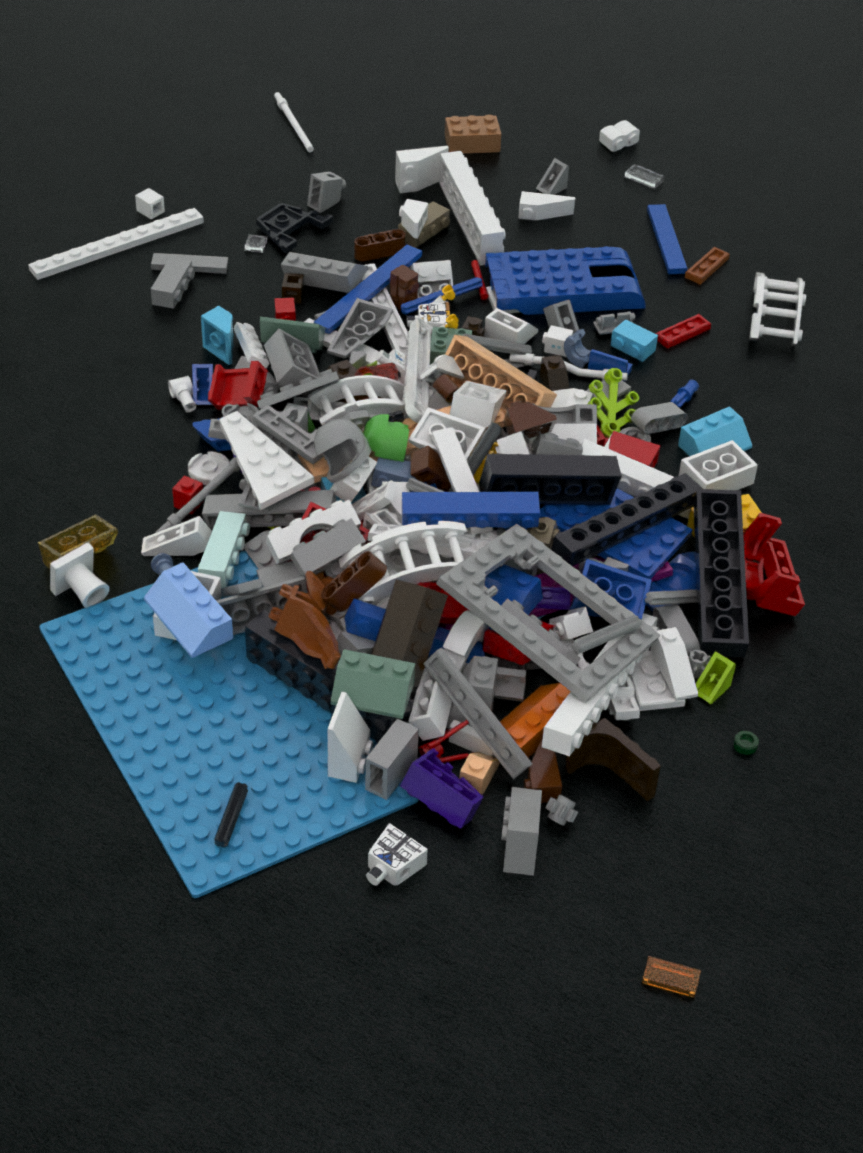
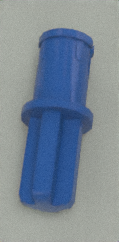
(685, 393)

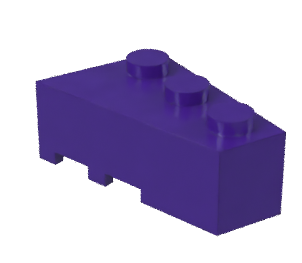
(441, 789)

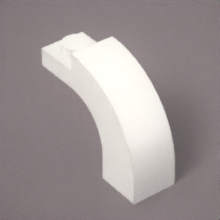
(463, 637)

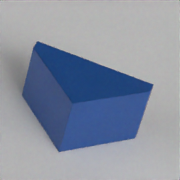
(202, 382)

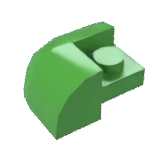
(387, 438)

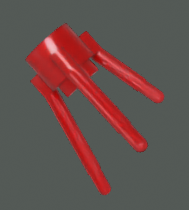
(436, 744)

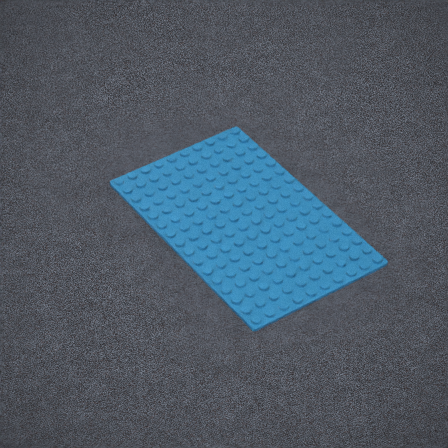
(200, 726)

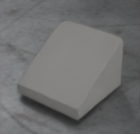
(357, 359)

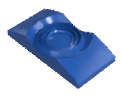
(682, 578)

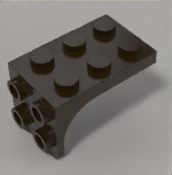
(611, 748)

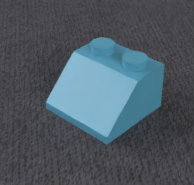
(218, 333)

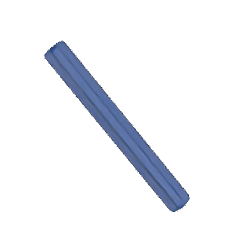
(459, 289)

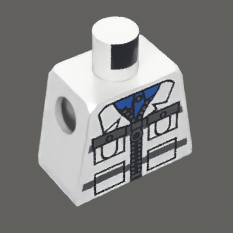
(395, 857)

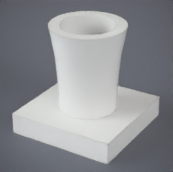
(76, 572)

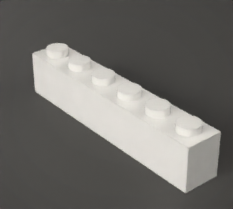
(635, 475)

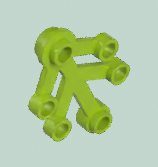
(609, 422)

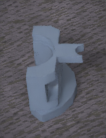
(575, 351)

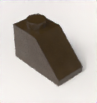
(554, 373)

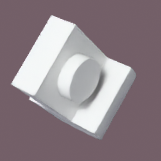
(624, 704)

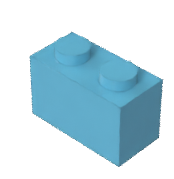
(634, 340)

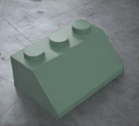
(307, 332)
(374, 683)

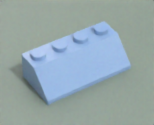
(189, 611)

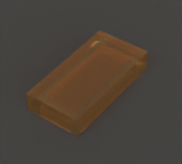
(671, 976)

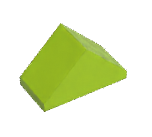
(715, 678)

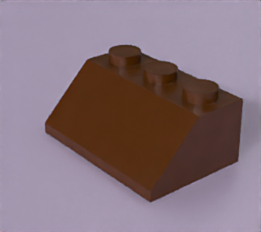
(528, 419)

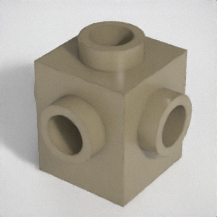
(545, 531)

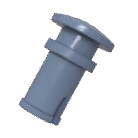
(161, 563)

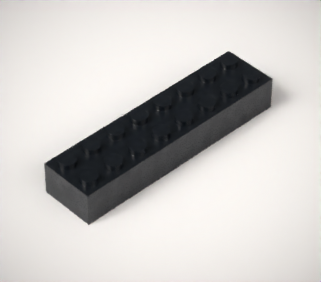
(720, 573)
(303, 672)

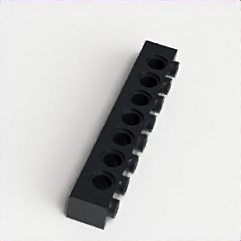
(625, 520)

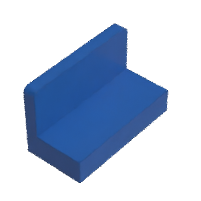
(601, 361)

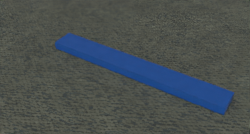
(367, 288)

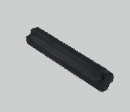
(231, 814)

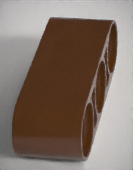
(379, 244)
(447, 386)
(354, 581)

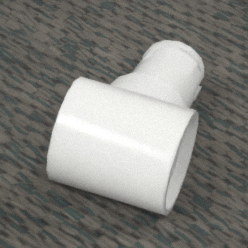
(182, 390)

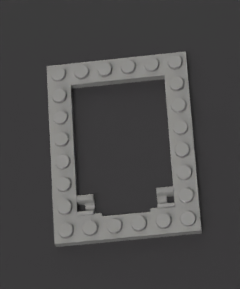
(467, 586)

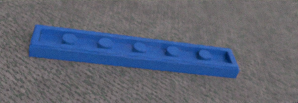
(667, 239)

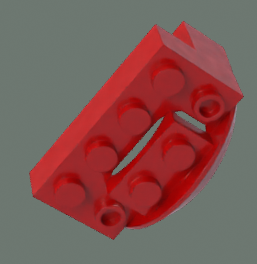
(781, 588)

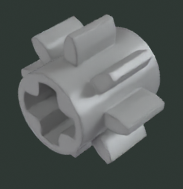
(698, 661)
(561, 809)

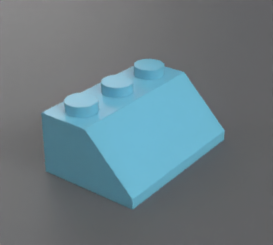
(714, 431)

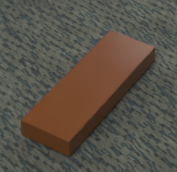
(707, 265)

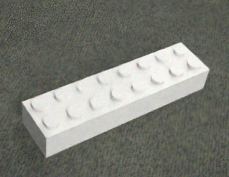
(470, 205)

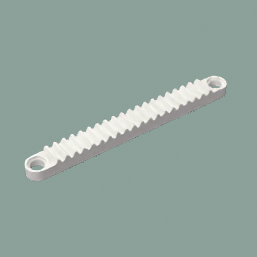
(417, 360)

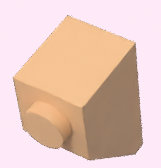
(479, 770)

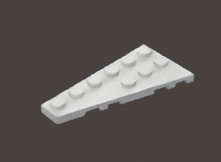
(263, 463)
(468, 542)

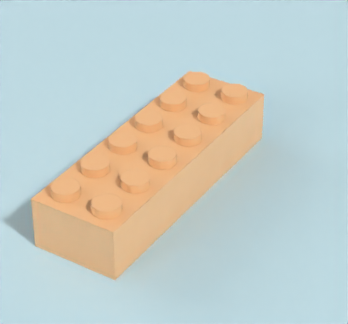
(488, 369)

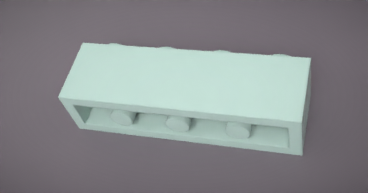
(224, 546)

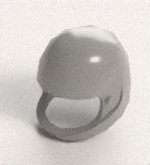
(339, 443)

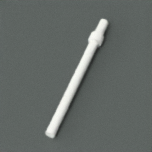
(283, 105)

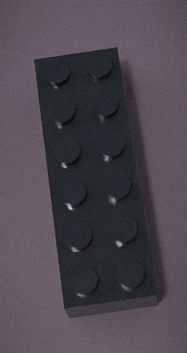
(554, 477)

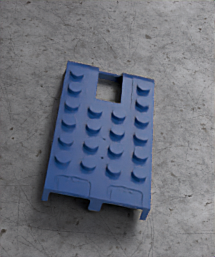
(546, 277)

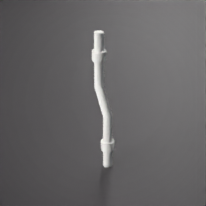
(531, 359)

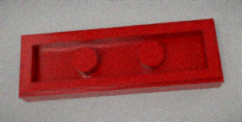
(683, 331)

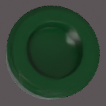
(746, 742)

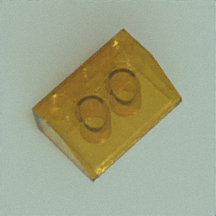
(92, 530)

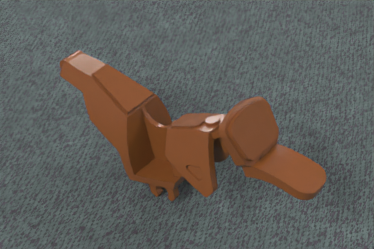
(305, 619)

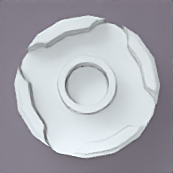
(207, 466)

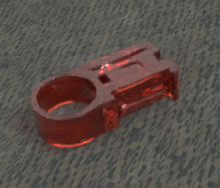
(384, 370)

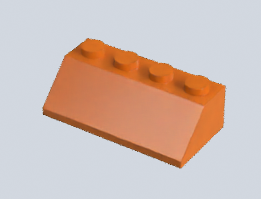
(528, 719)

